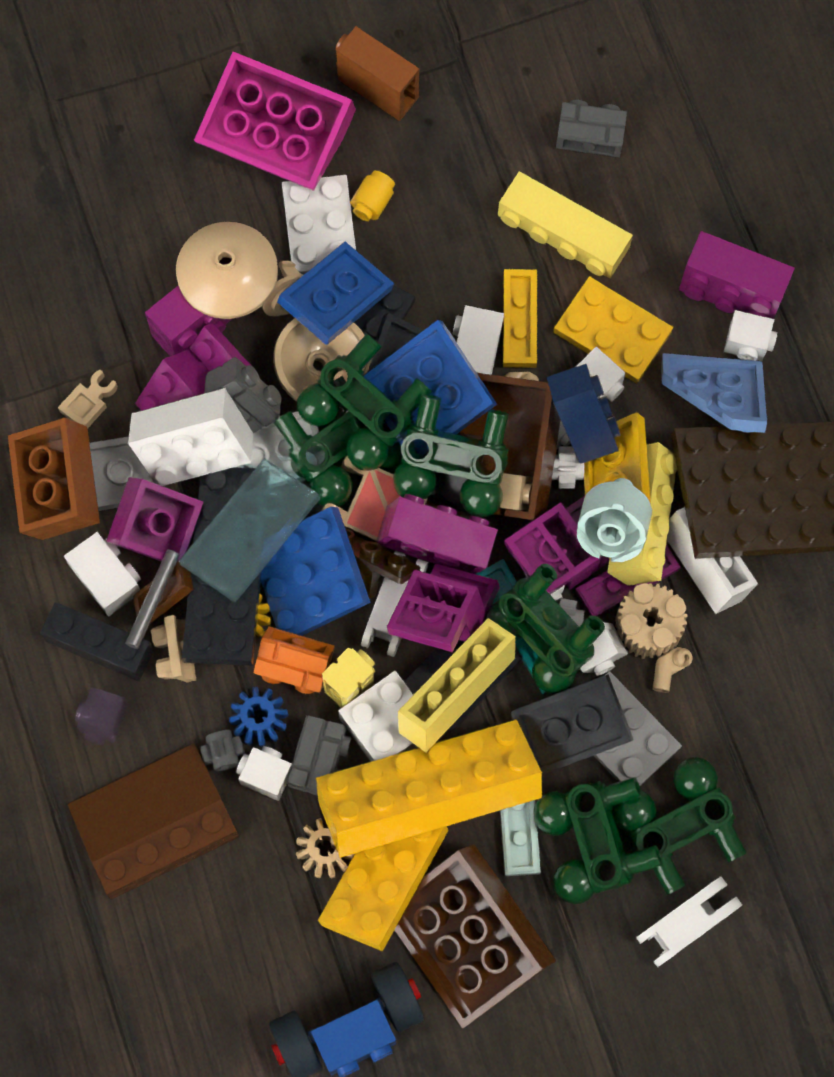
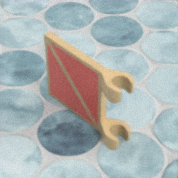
(369, 502)

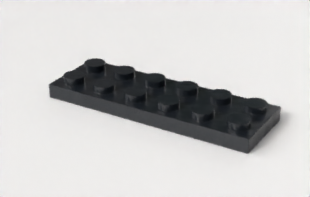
(215, 625)

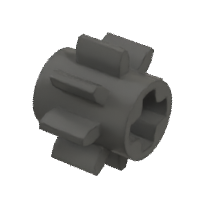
(222, 750)

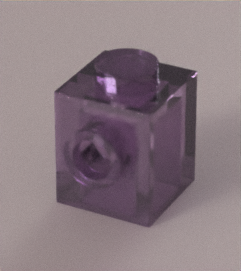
(100, 716)

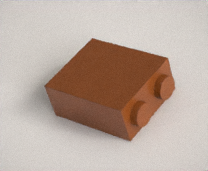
(377, 73)

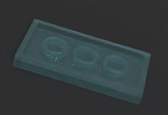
(249, 530)

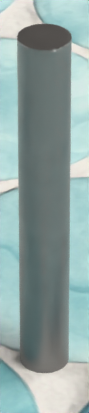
(152, 599)

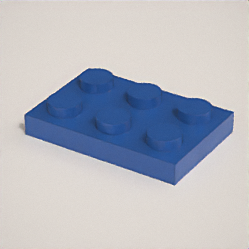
(335, 293)

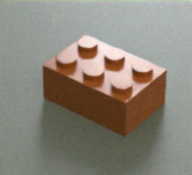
(53, 479)

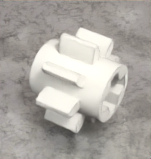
(567, 467)

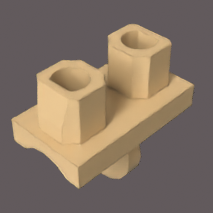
(172, 636)

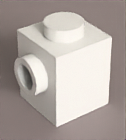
(750, 336)
(607, 649)
(264, 772)

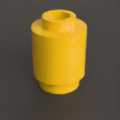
(372, 196)

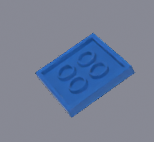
(444, 369)
(314, 576)

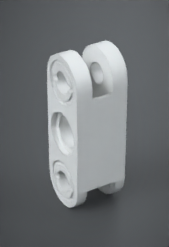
(383, 609)
(689, 921)

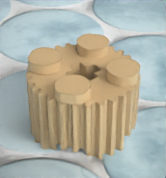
(656, 603)

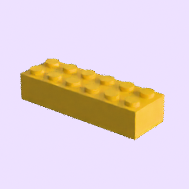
(429, 788)

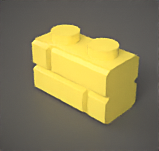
(348, 677)

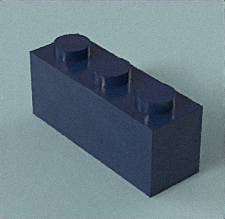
(584, 413)

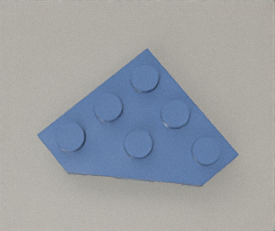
(720, 387)

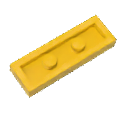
(520, 318)

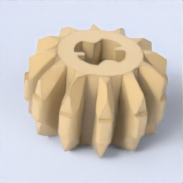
(314, 854)

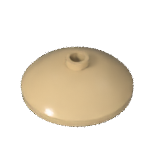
(231, 288)
(299, 348)

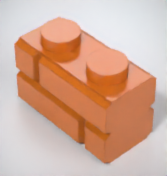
(293, 660)

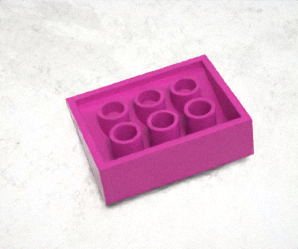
(275, 121)

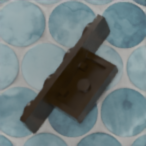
(377, 561)

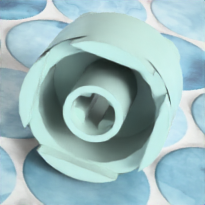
(614, 520)

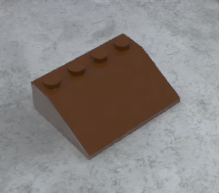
(152, 821)
(471, 936)

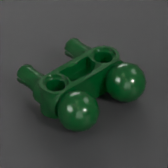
(320, 404)
(328, 447)
(454, 456)
(545, 626)
(697, 782)
(597, 838)

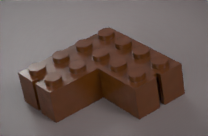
(529, 436)

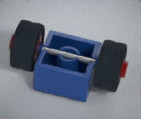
(354, 1035)

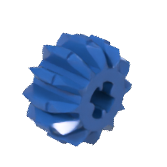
(248, 725)

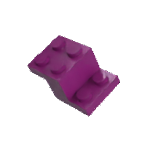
(185, 372)
(554, 542)
(442, 607)

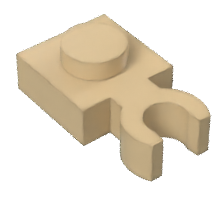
(86, 404)

